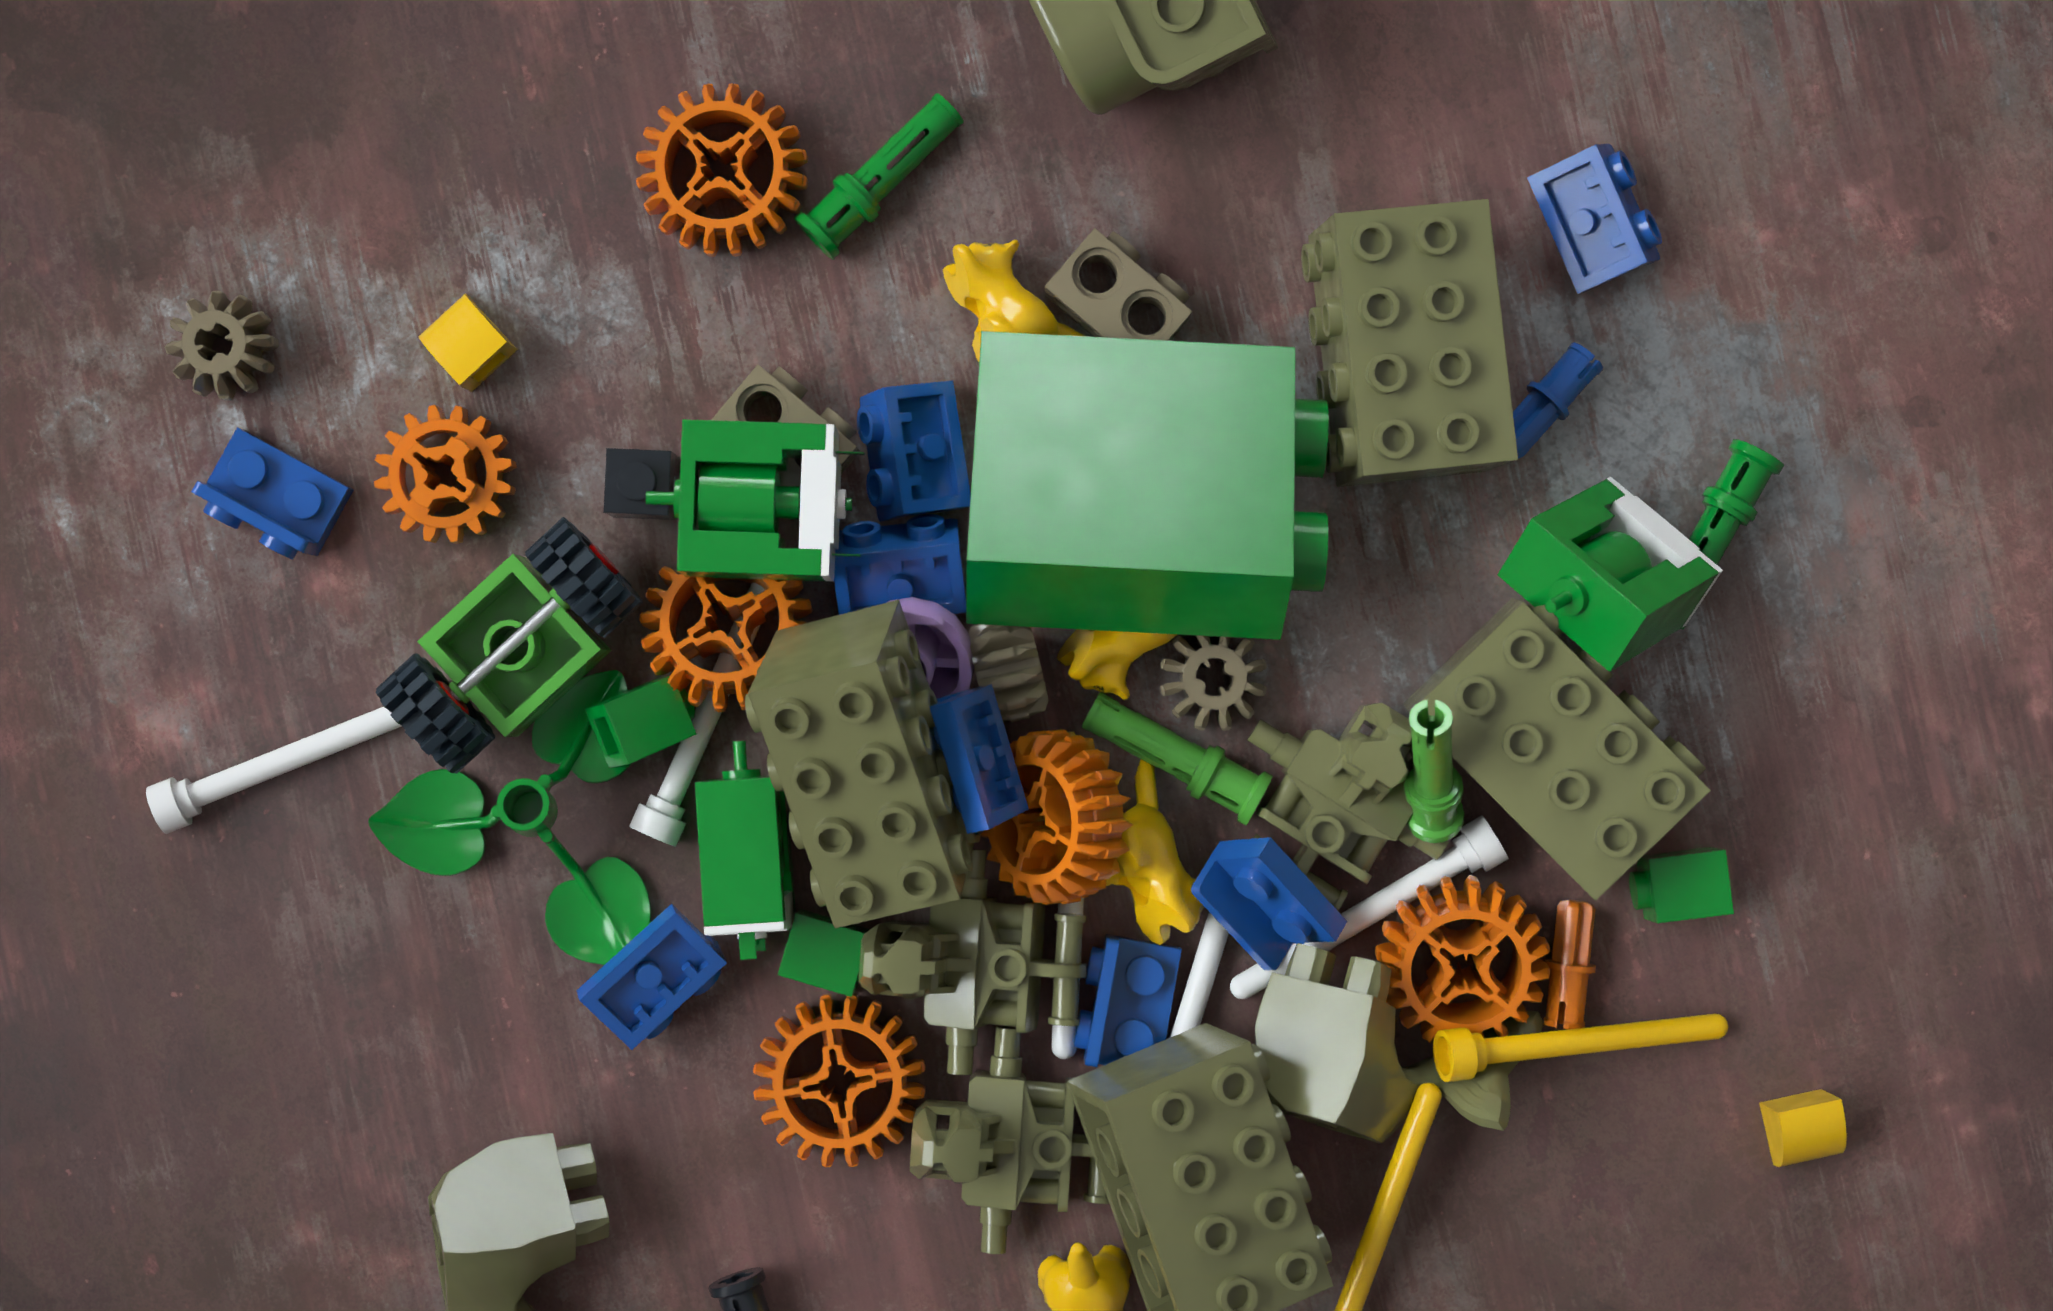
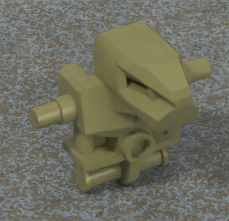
(1343, 793)
(976, 965)
(1004, 1142)

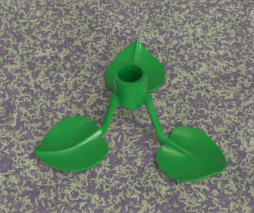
(439, 824)

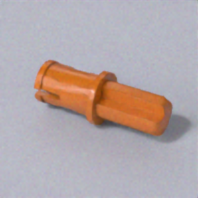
(1570, 964)

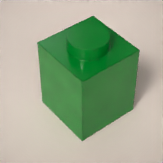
(641, 721)
(1682, 885)
(823, 954)

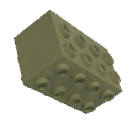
(1410, 343)
(1562, 746)
(861, 764)
(1202, 1176)

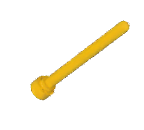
(1463, 1054)
(1390, 1198)

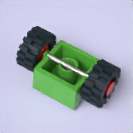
(510, 647)

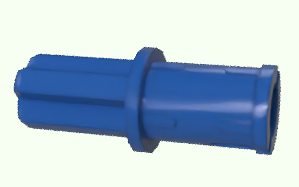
(1553, 395)

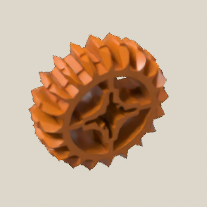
(702, 192)
(704, 643)
(1073, 821)
(1432, 1000)
(808, 1086)

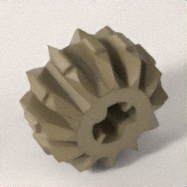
(230, 322)
(1011, 664)
(1194, 688)

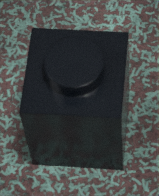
(633, 473)

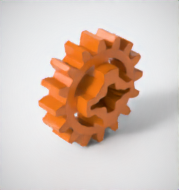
(427, 494)

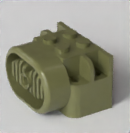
(1132, 46)

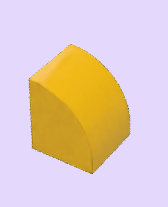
(467, 343)
(1804, 1127)

